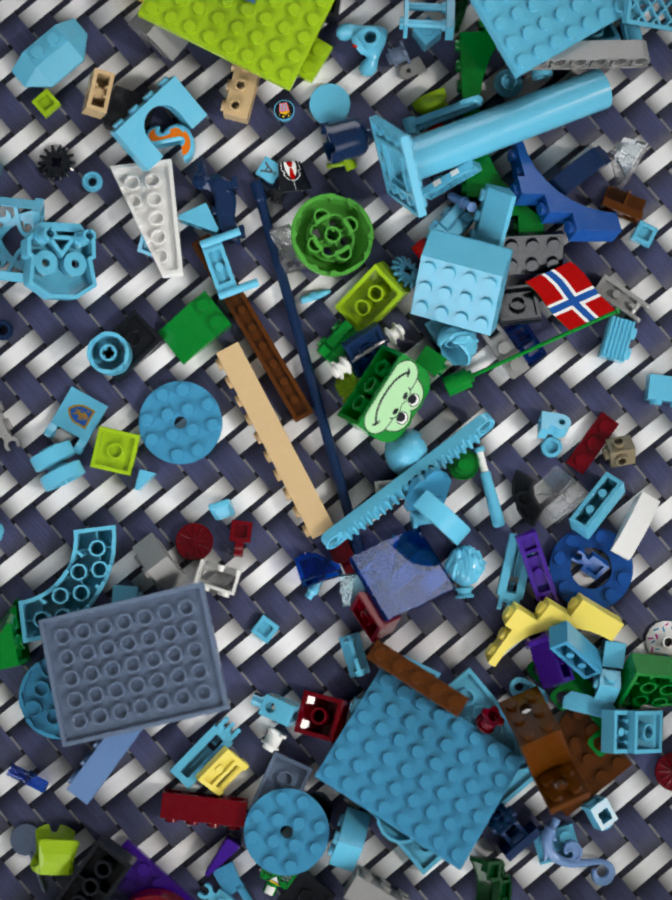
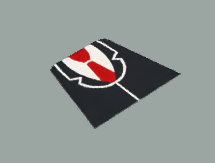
(292, 177)

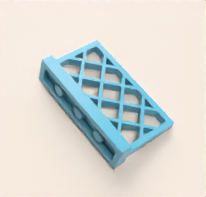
(629, 4)

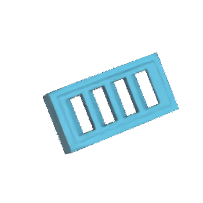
(222, 509)

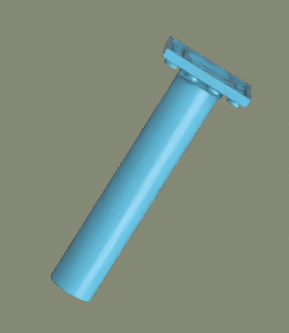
(411, 159)

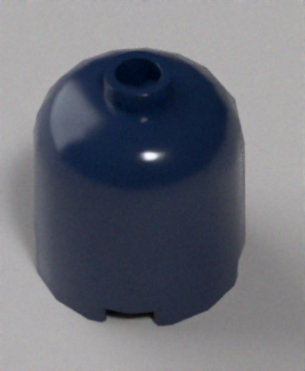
(345, 139)

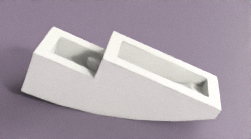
(635, 525)

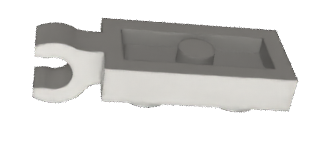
(5, 430)

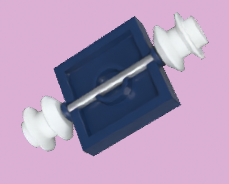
(363, 347)

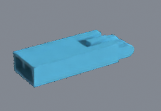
(511, 566)
(201, 753)

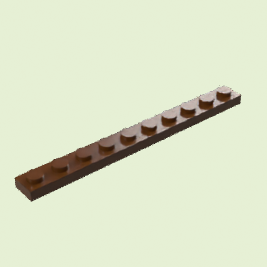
(263, 348)

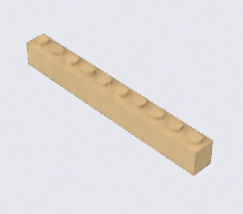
(275, 440)

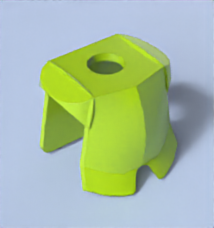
(54, 851)

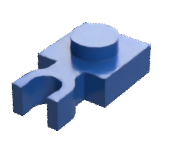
(590, 564)

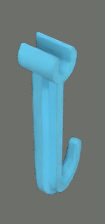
(413, 125)

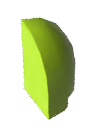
(431, 101)

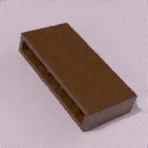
(417, 678)

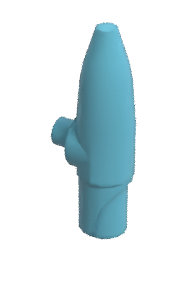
(314, 295)

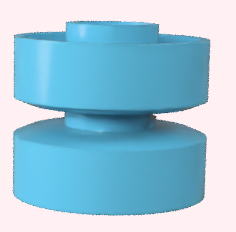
(53, 459)

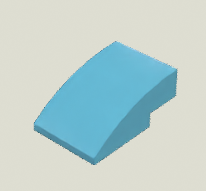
(631, 731)

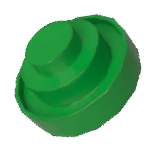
(464, 467)

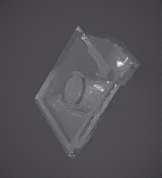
(626, 159)
(559, 494)

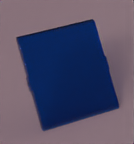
(401, 574)

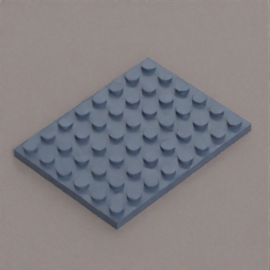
(133, 664)

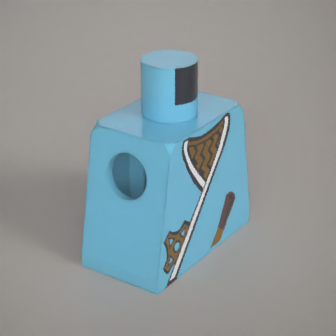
(285, 710)

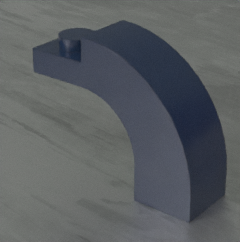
(580, 170)

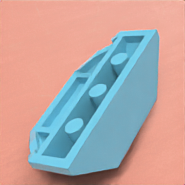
(52, 56)

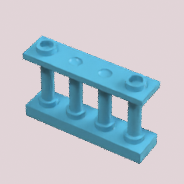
(446, 24)

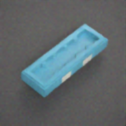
(446, 182)

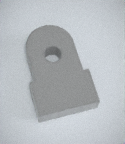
(416, 68)

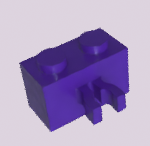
(550, 667)

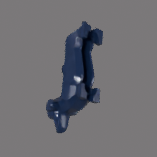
(224, 198)

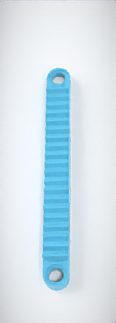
(399, 486)

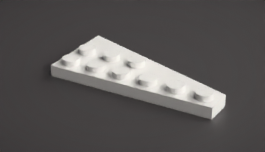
(154, 208)

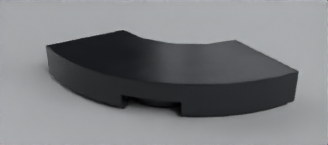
(525, 497)

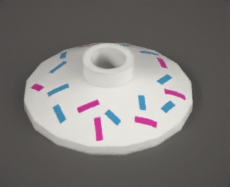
(656, 636)

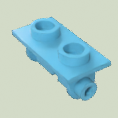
(354, 655)

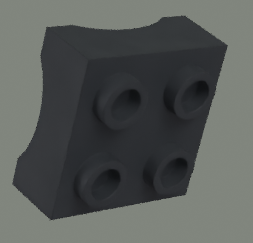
(121, 102)

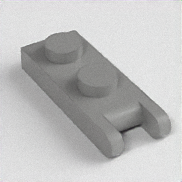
(620, 297)
(503, 348)

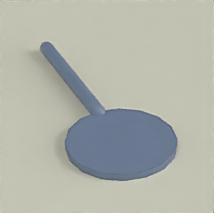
(24, 843)

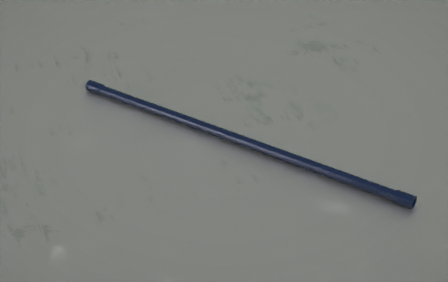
(260, 199)

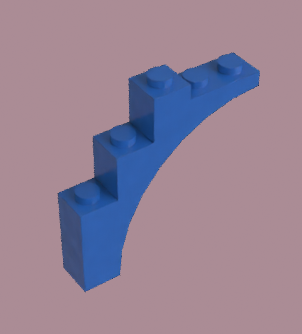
(553, 207)

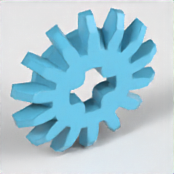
(402, 264)

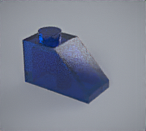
(316, 568)

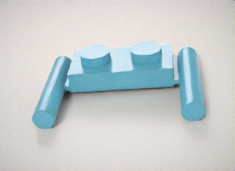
(220, 266)

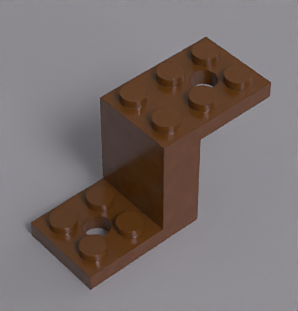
(544, 750)

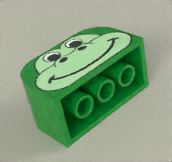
(386, 395)

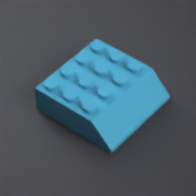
(461, 281)

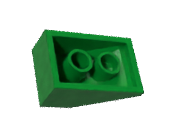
(195, 328)

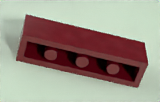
(203, 808)

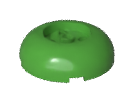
(352, 224)

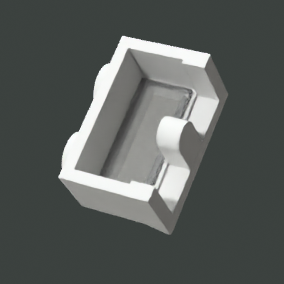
(218, 577)

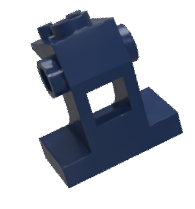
(517, 836)

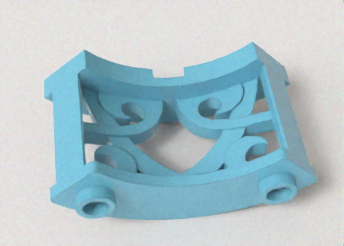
(30, 217)

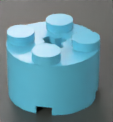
(103, 343)

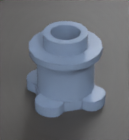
(397, 55)

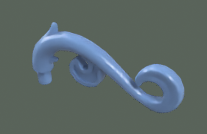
(573, 860)

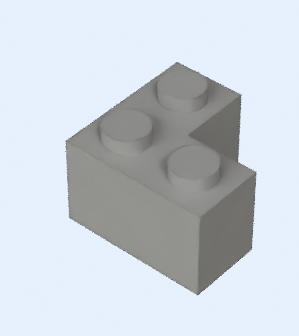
(163, 41)
(158, 563)

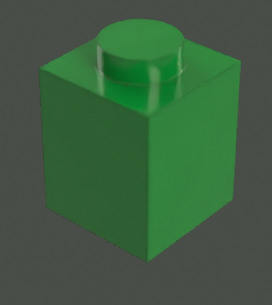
(431, 361)

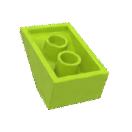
(372, 297)

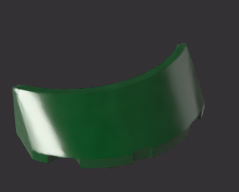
(491, 878)

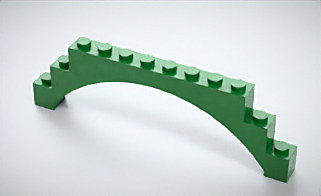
(474, 55)

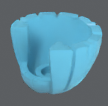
(405, 451)

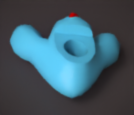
(368, 41)

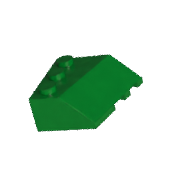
(12, 649)
(645, 681)

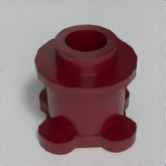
(489, 719)

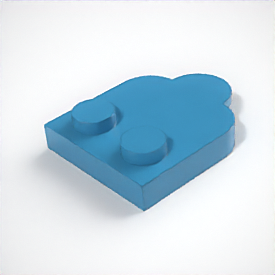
(432, 480)

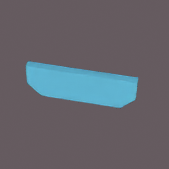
(585, 704)

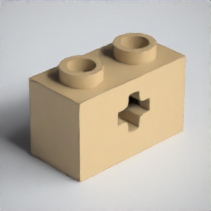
(98, 93)

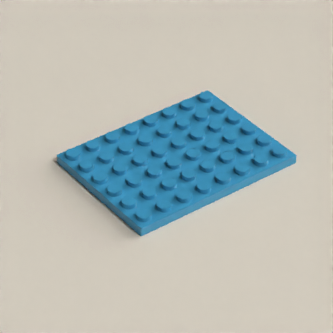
(419, 768)

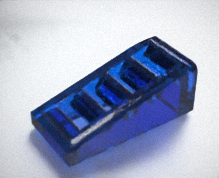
(520, 345)

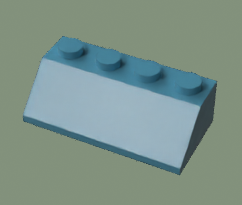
(493, 214)

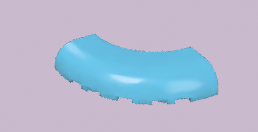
(78, 585)

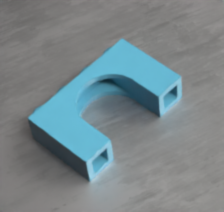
(131, 131)

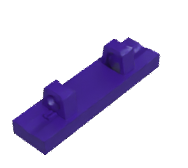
(536, 566)

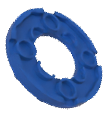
(560, 568)

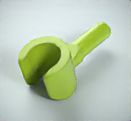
(349, 164)

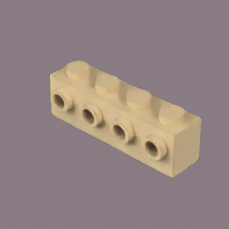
(240, 96)

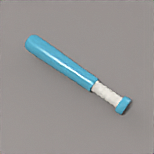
(489, 489)

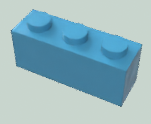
(575, 650)

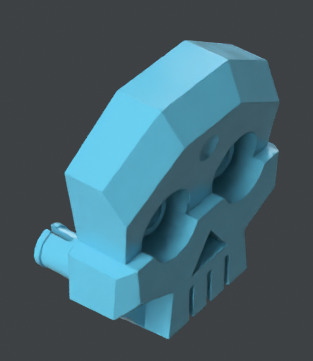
(59, 278)

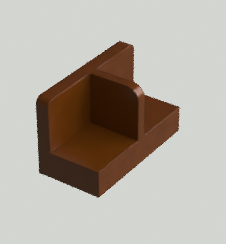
(623, 203)

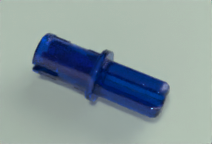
(28, 778)

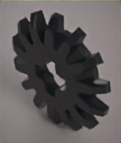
(55, 171)

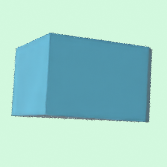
(200, 218)

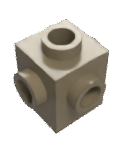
(619, 451)

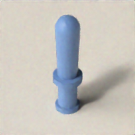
(463, 202)

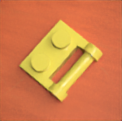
(221, 770)

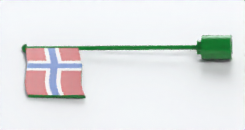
(569, 299)

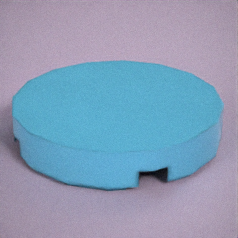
(329, 103)

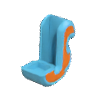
(172, 136)

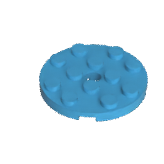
(176, 401)
(37, 701)
(293, 853)

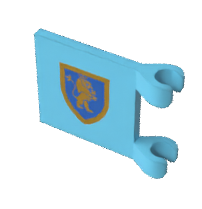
(77, 415)

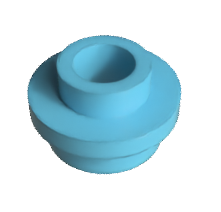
(86, 179)

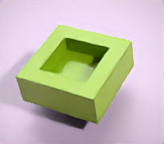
(46, 103)

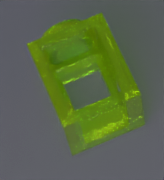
(345, 386)

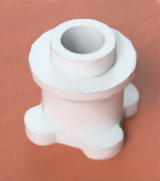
(273, 739)

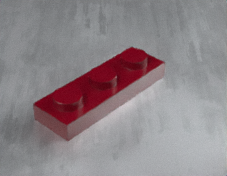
(591, 443)

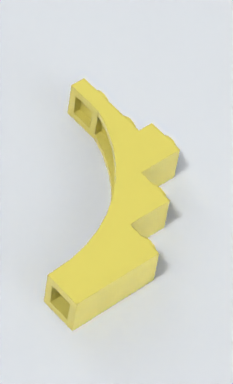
(522, 623)

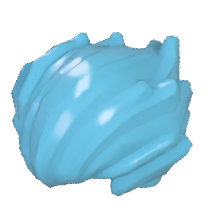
(457, 344)
(465, 565)

